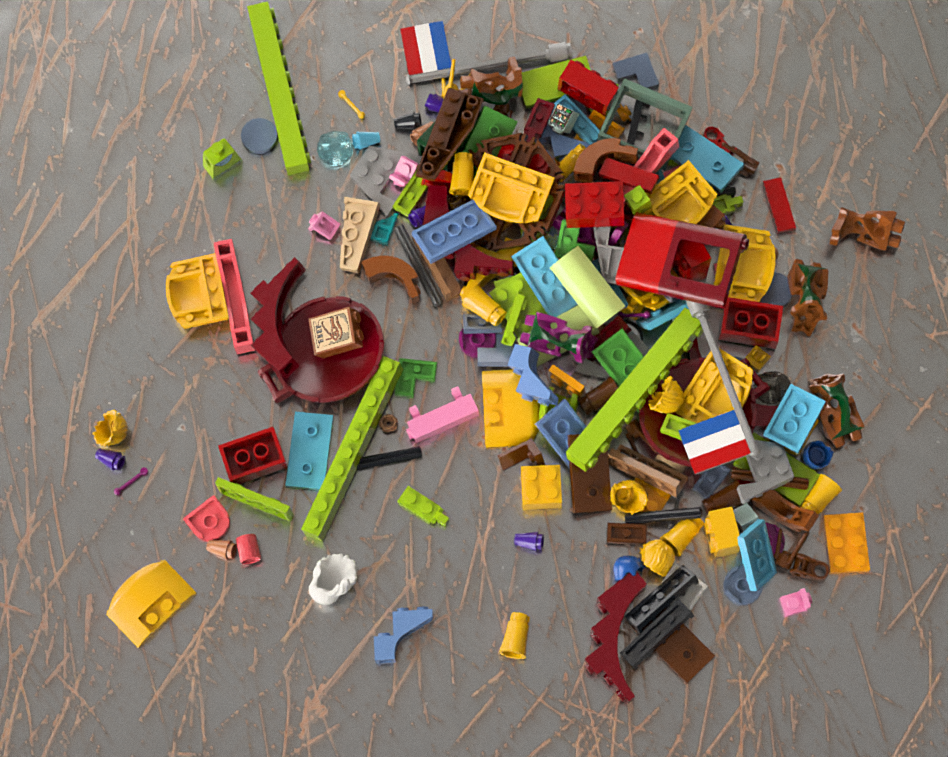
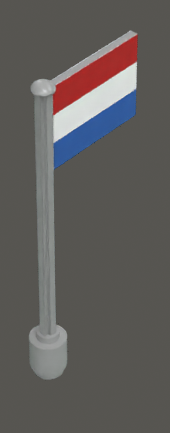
(429, 55)
(723, 436)

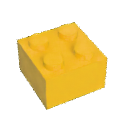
(541, 487)
(722, 532)

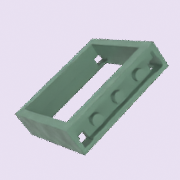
(651, 98)

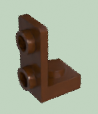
(521, 452)

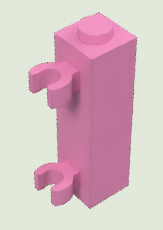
(441, 418)

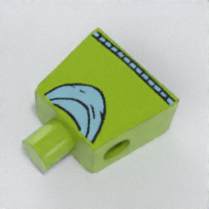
(220, 158)

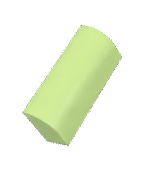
(587, 287)
(576, 320)

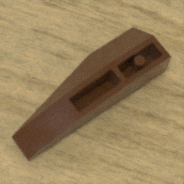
(450, 130)

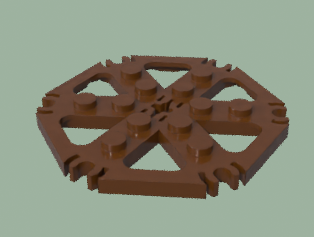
(522, 156)

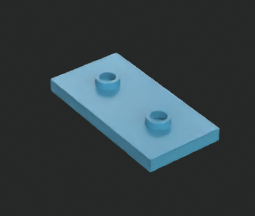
(710, 160)
(535, 264)
(662, 315)
(309, 450)

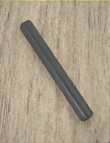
(418, 265)

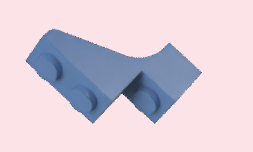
(559, 144)
(531, 386)
(404, 623)

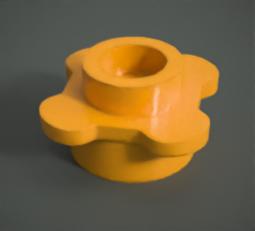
(624, 112)

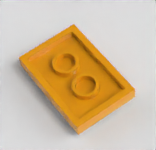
(846, 543)

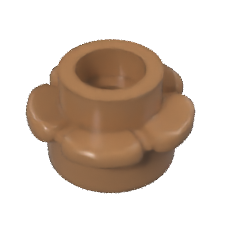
(388, 418)

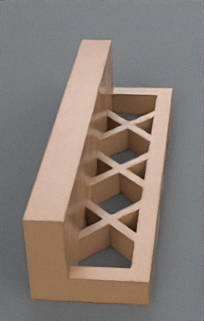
(442, 276)
(645, 472)

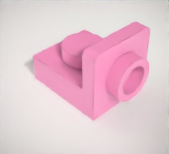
(404, 171)
(324, 225)
(796, 602)

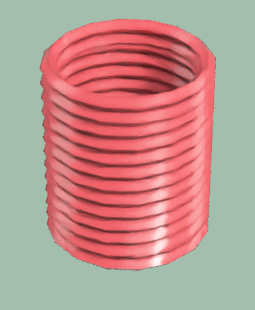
(248, 548)

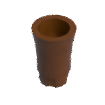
(597, 397)
(723, 498)

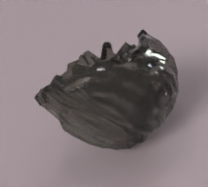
(778, 386)

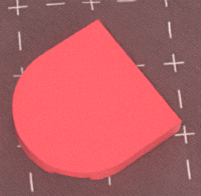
(209, 520)

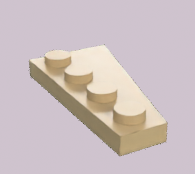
(358, 226)

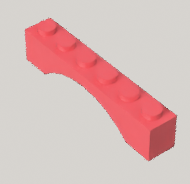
(656, 154)
(234, 296)

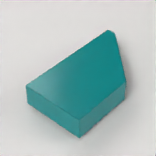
(384, 229)

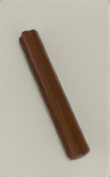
(746, 475)

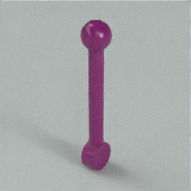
(646, 314)
(117, 491)

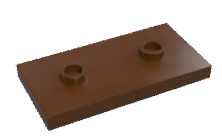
(590, 488)
(683, 652)

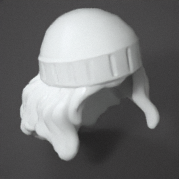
(332, 578)

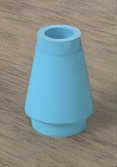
(365, 139)

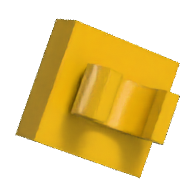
(633, 307)
(758, 358)

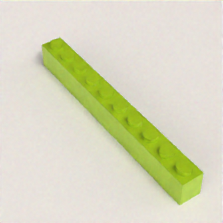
(278, 89)
(634, 390)
(352, 449)

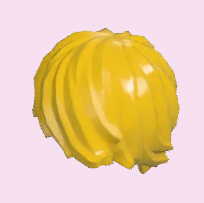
(669, 399)
(111, 429)
(628, 496)
(657, 556)

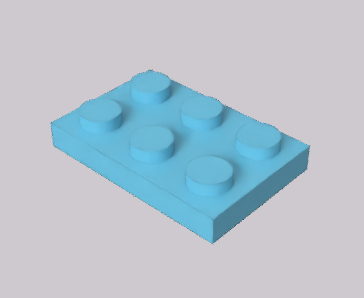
(794, 418)
(757, 555)

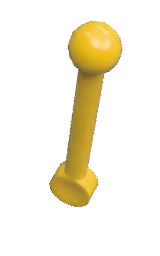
(342, 94)

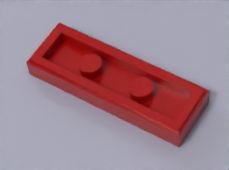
(629, 175)
(779, 205)

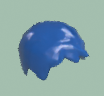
(817, 455)
(625, 565)

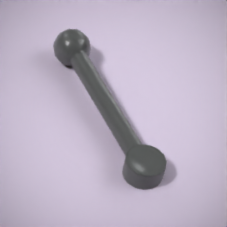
(671, 524)

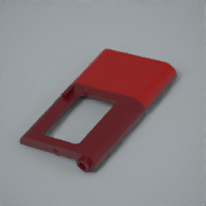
(652, 252)

